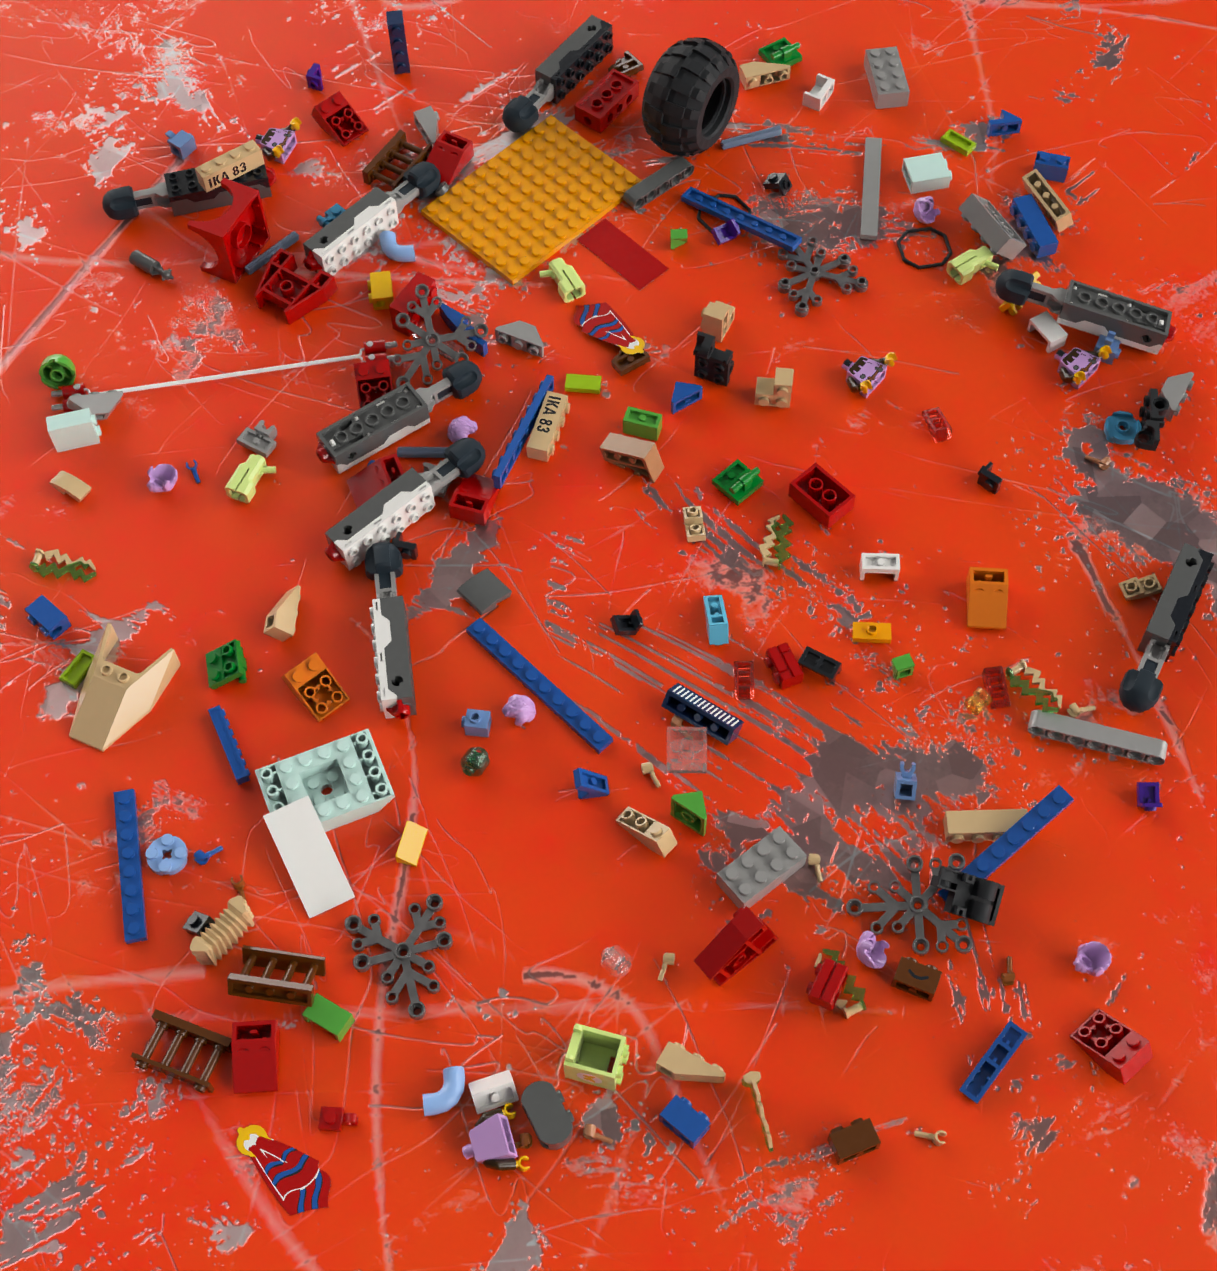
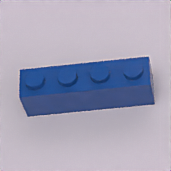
(1034, 226)

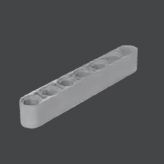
(1097, 737)

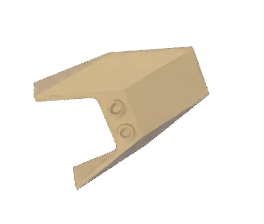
(116, 697)

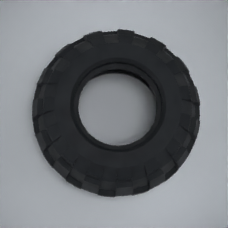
(690, 96)

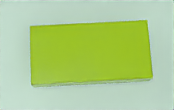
(958, 142)
(583, 383)
(77, 670)

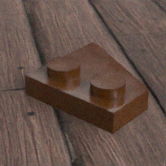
(628, 64)
(624, 363)

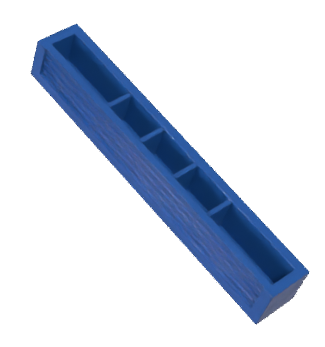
(229, 744)

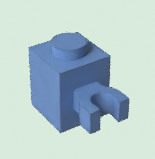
(181, 144)
(1113, 343)
(905, 783)

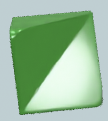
(678, 237)
(902, 666)

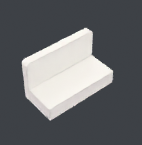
(493, 1091)

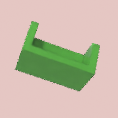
(642, 423)
(329, 1016)

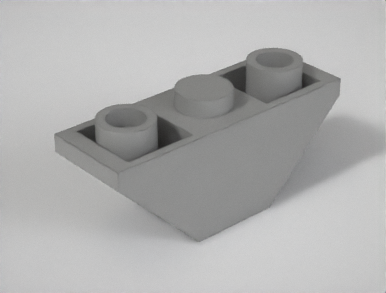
(521, 336)
(1175, 392)
(99, 403)

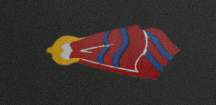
(605, 324)
(286, 1171)

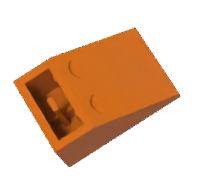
(987, 597)
(315, 687)

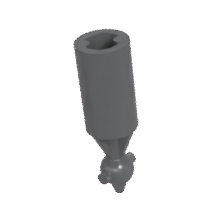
(149, 265)

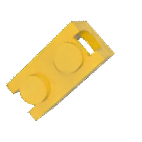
(381, 290)

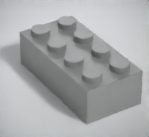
(886, 77)
(991, 227)
(761, 868)

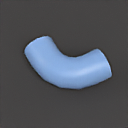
(393, 250)
(448, 1095)

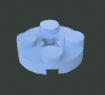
(165, 844)

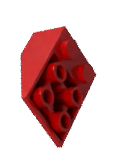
(339, 119)
(450, 155)
(372, 380)
(374, 478)
(473, 500)
(1113, 1046)
(255, 1056)

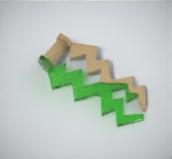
(782, 554)
(70, 566)
(1038, 692)
(859, 993)
(751, 1080)

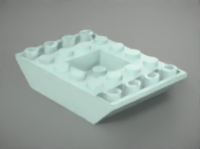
(345, 765)

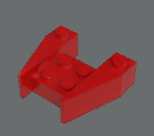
(291, 290)
(735, 946)

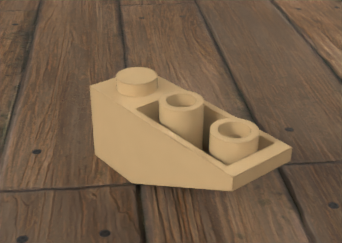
(762, 73)
(282, 618)
(648, 831)
(684, 1066)

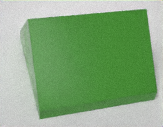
(690, 810)

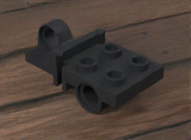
(711, 362)
(1153, 418)
(969, 895)

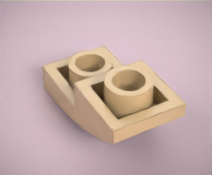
(71, 485)
(694, 523)
(1140, 588)

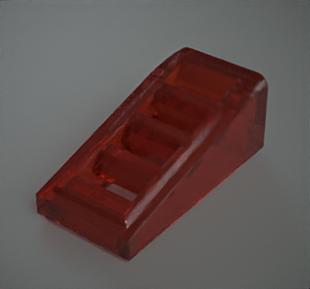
(938, 426)
(994, 675)
(744, 680)

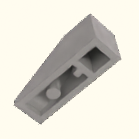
(427, 124)

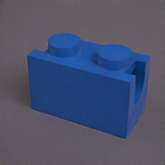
(1052, 166)
(47, 617)
(685, 1121)

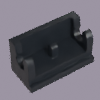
(820, 663)

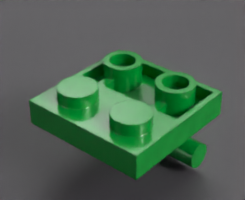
(781, 52)
(738, 481)
(226, 664)

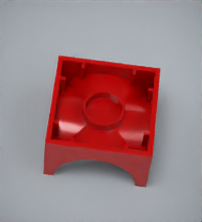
(236, 234)

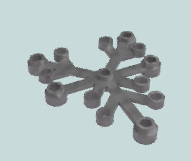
(814, 273)
(420, 357)
(891, 906)
(408, 975)

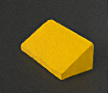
(411, 844)

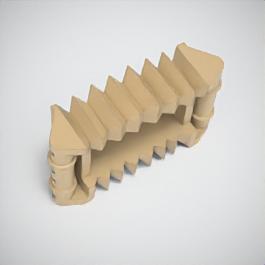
(223, 933)

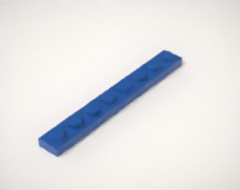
(744, 219)
(521, 435)
(1017, 835)
(130, 866)

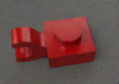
(333, 1118)

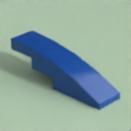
(453, 319)
(993, 1062)

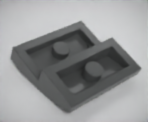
(484, 591)

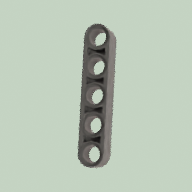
(658, 183)

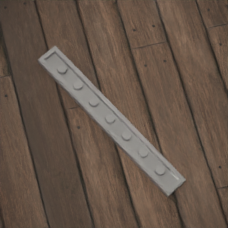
(871, 188)

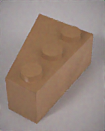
(633, 453)

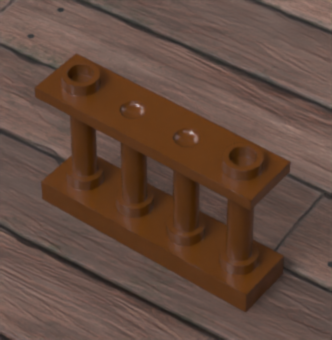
(390, 152)
(277, 990)
(182, 1030)

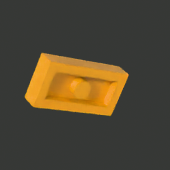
(871, 632)

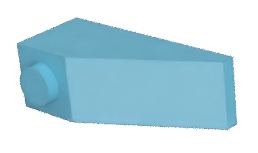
(716, 620)

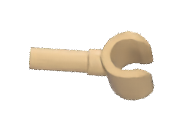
(1075, 711)
(647, 768)
(814, 859)
(668, 959)
(930, 1136)

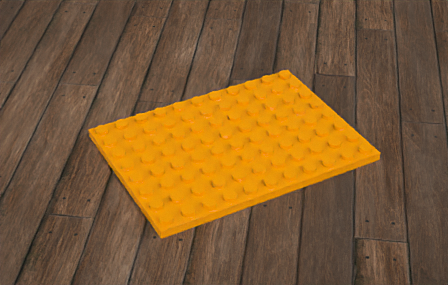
(531, 199)

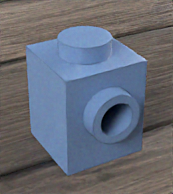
(477, 723)

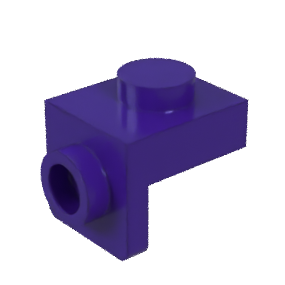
(314, 77)
(726, 232)
(1148, 796)

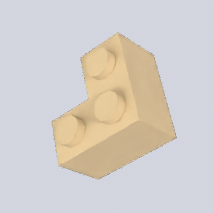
(717, 319)
(775, 390)

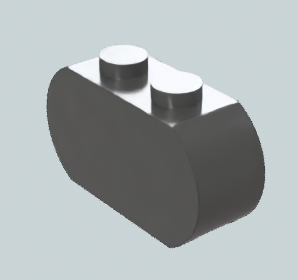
(547, 1115)

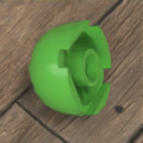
(57, 371)

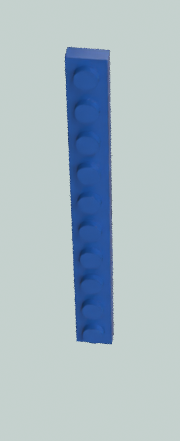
(540, 685)

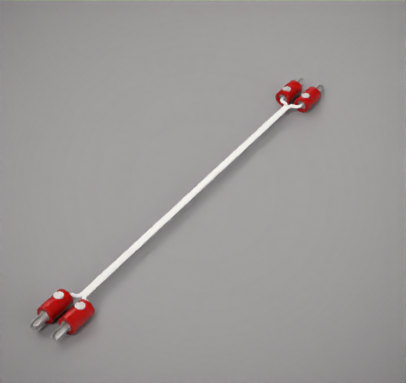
(371, 349)

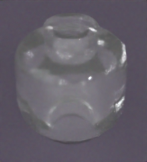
(616, 961)

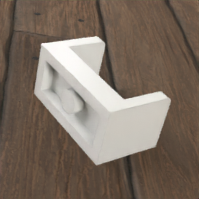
(820, 92)
(1049, 329)
(879, 563)

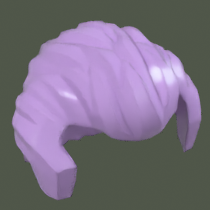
(924, 210)
(461, 428)
(162, 478)
(520, 708)
(871, 951)
(1092, 958)

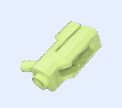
(969, 263)
(566, 279)
(247, 477)

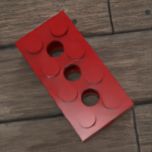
(606, 100)

